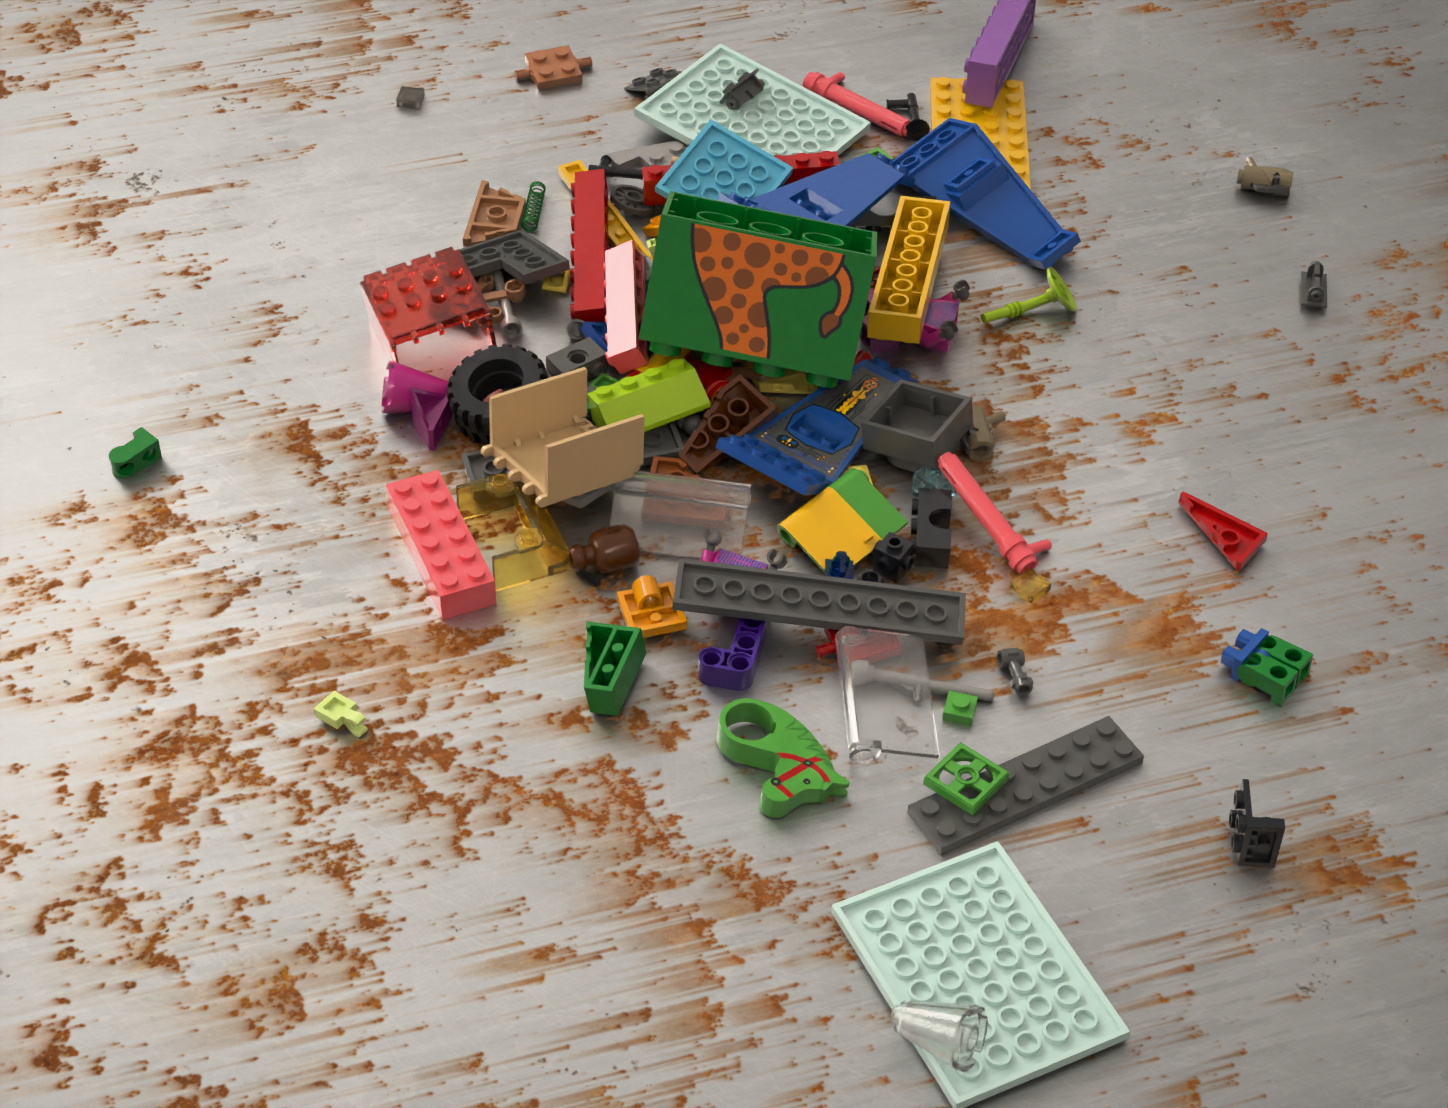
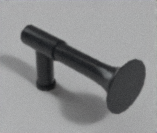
(916, 127)
(616, 172)

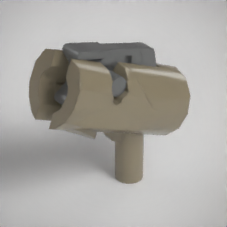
(1265, 179)
(978, 440)

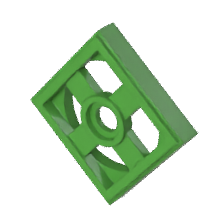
(952, 791)

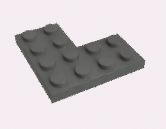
(516, 254)

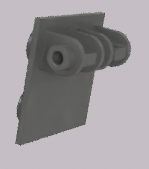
(653, 82)

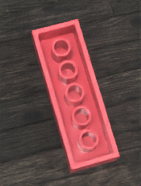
(441, 545)

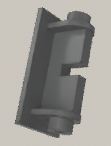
(739, 93)
(1314, 286)

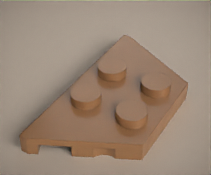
(493, 214)

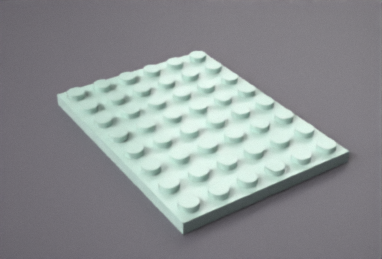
(777, 120)
(982, 940)

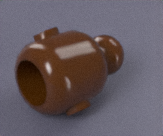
(608, 549)

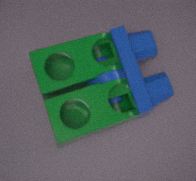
(1268, 663)

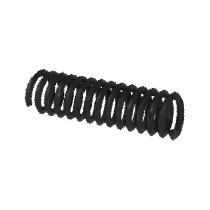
(588, 578)

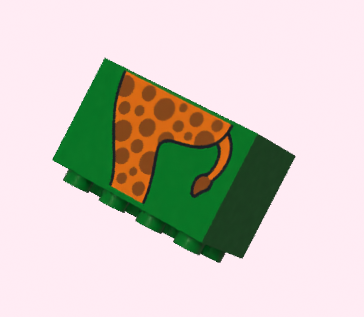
(758, 288)

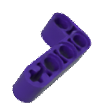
(734, 667)

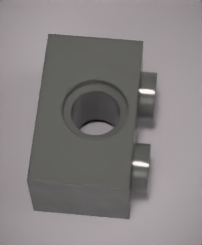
(578, 355)

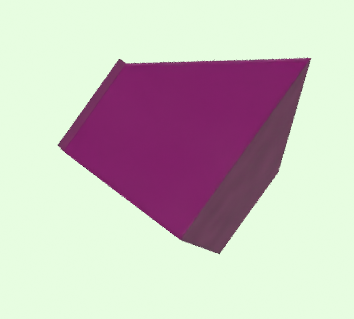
(430, 415)

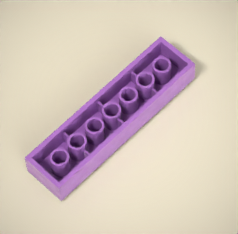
(997, 50)

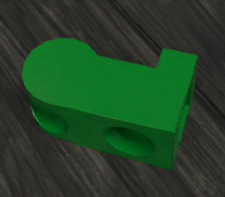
(135, 454)

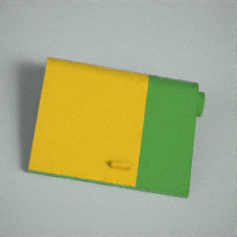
(842, 517)

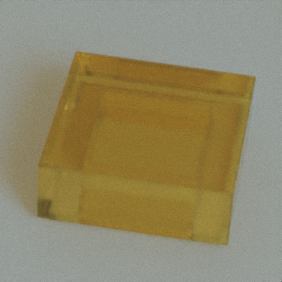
(1030, 585)

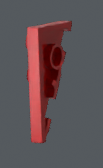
(1232, 536)

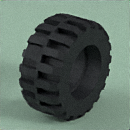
(484, 374)

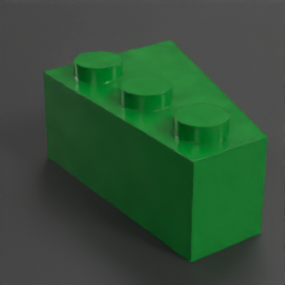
(611, 665)

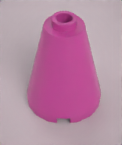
(398, 383)

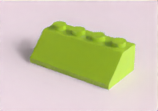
(657, 394)

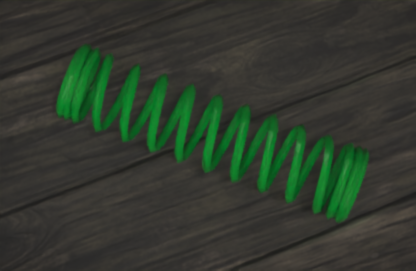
(535, 194)

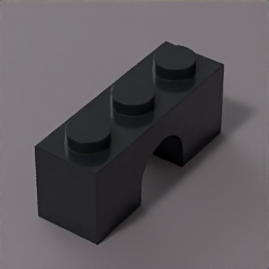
(932, 527)

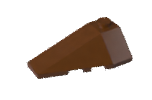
(736, 411)

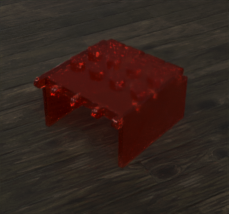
(424, 300)

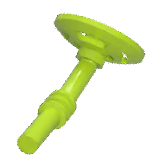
(1056, 292)

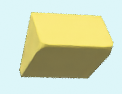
(557, 284)

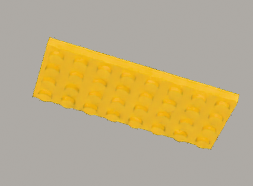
(1002, 123)

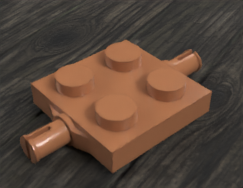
(553, 67)

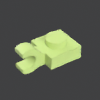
(340, 710)

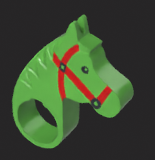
(788, 750)

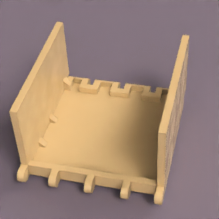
(553, 447)

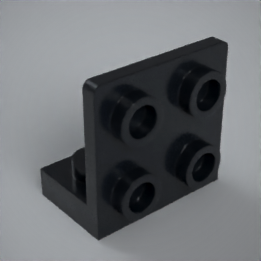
(1254, 838)

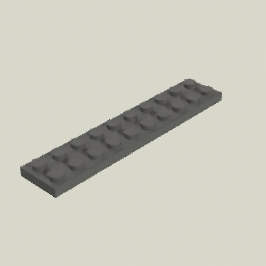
(818, 600)

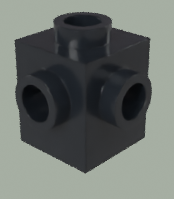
(893, 557)

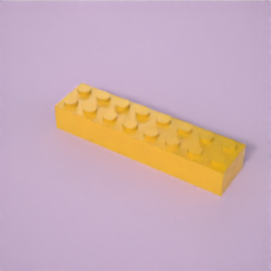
(908, 270)

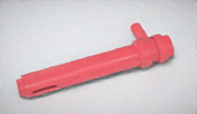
(855, 103)
(1011, 545)

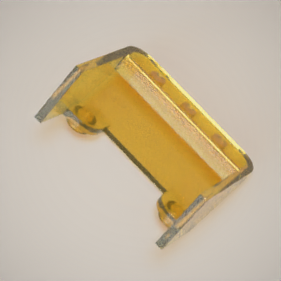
(539, 547)

